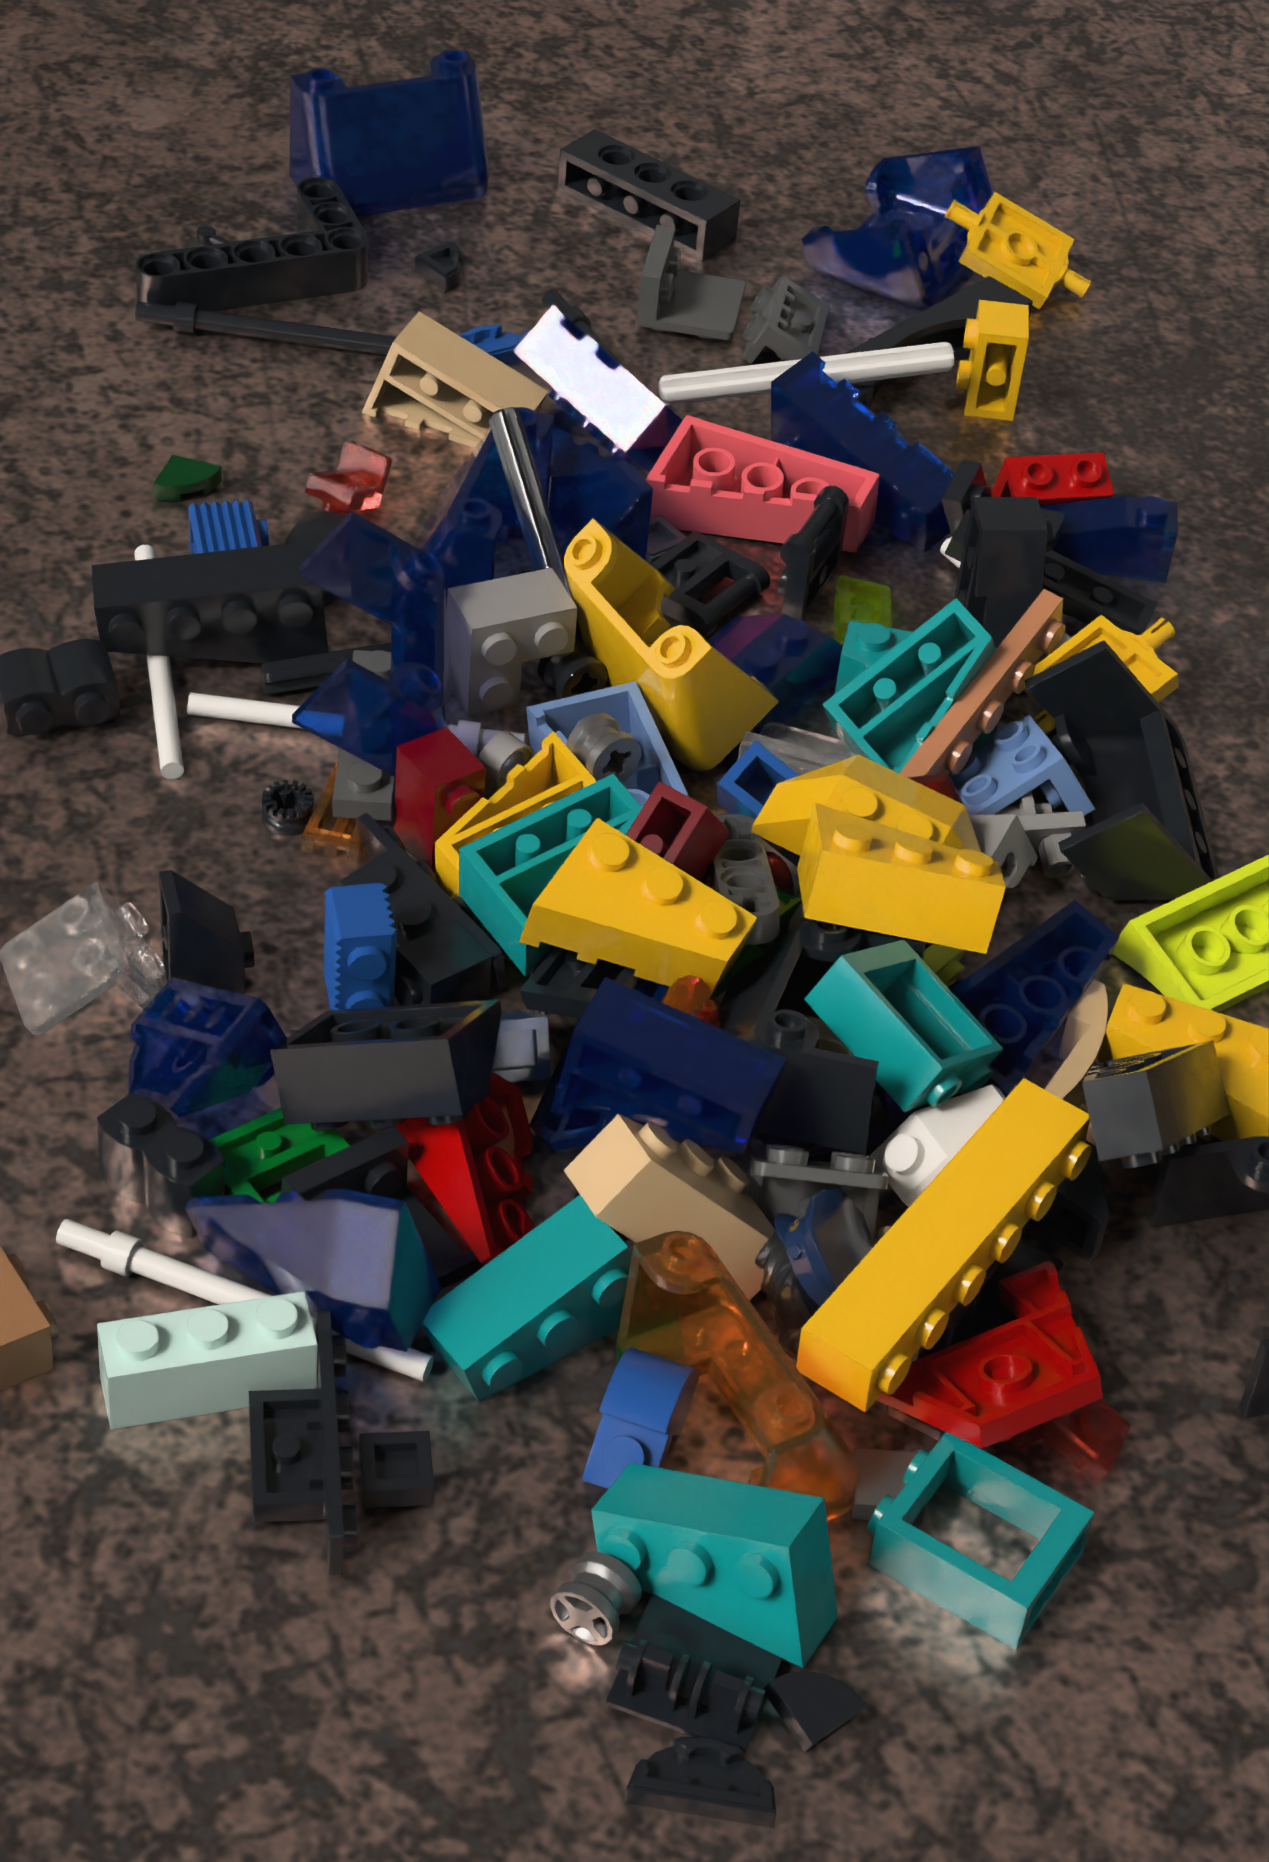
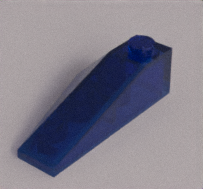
(598, 488)
(1120, 535)
(345, 1253)

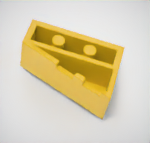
(637, 912)

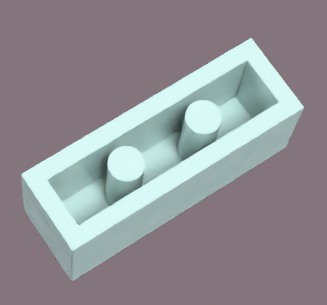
(204, 1358)

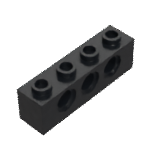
(648, 193)

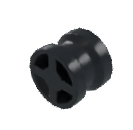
(573, 672)

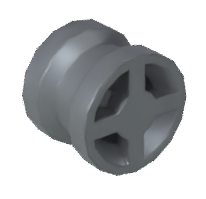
(604, 747)
(595, 1598)

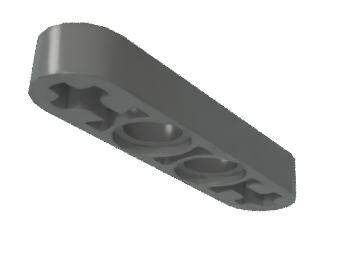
(745, 877)

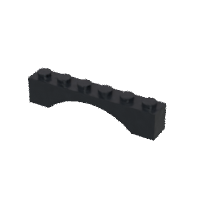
(934, 325)

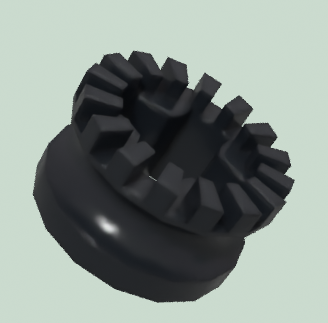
(283, 798)

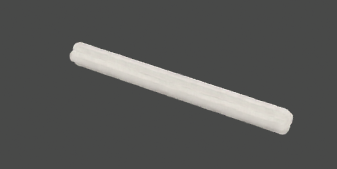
(852, 366)

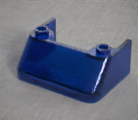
(408, 592)

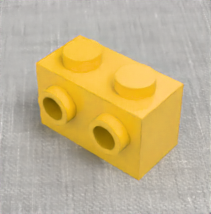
(995, 361)

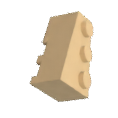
(447, 383)
(654, 1185)

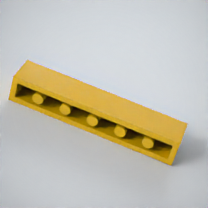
(943, 1246)

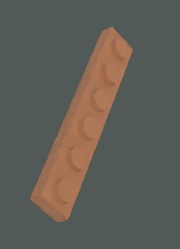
(984, 698)

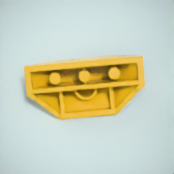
(867, 792)

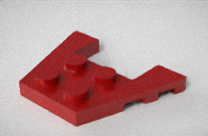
(1009, 1375)

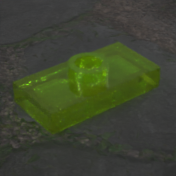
(860, 602)

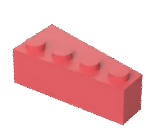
(752, 486)

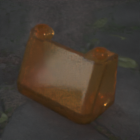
(694, 1313)

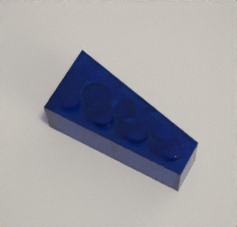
(828, 421)
(1033, 987)

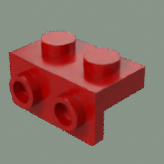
(1055, 478)

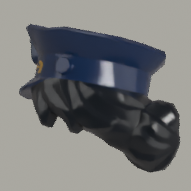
(810, 1260)

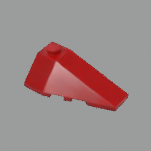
(479, 1168)

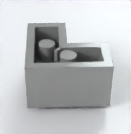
(499, 627)

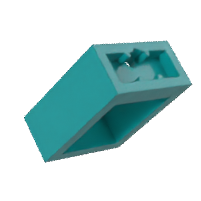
(900, 1013)
(956, 1581)

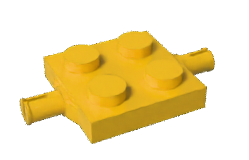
(1017, 249)
(1134, 650)

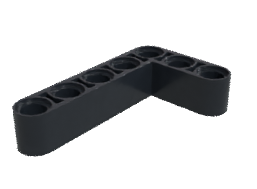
(317, 261)

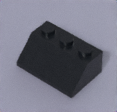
(388, 1064)

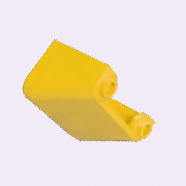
(688, 685)

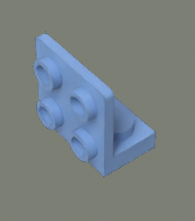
(1015, 764)

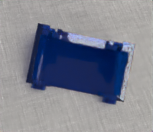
(394, 139)
(906, 243)
(479, 506)

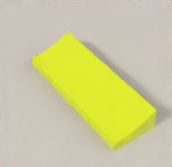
(1206, 943)

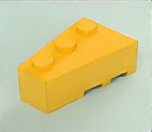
(541, 781)
(897, 882)
(1154, 1022)

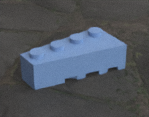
(633, 716)

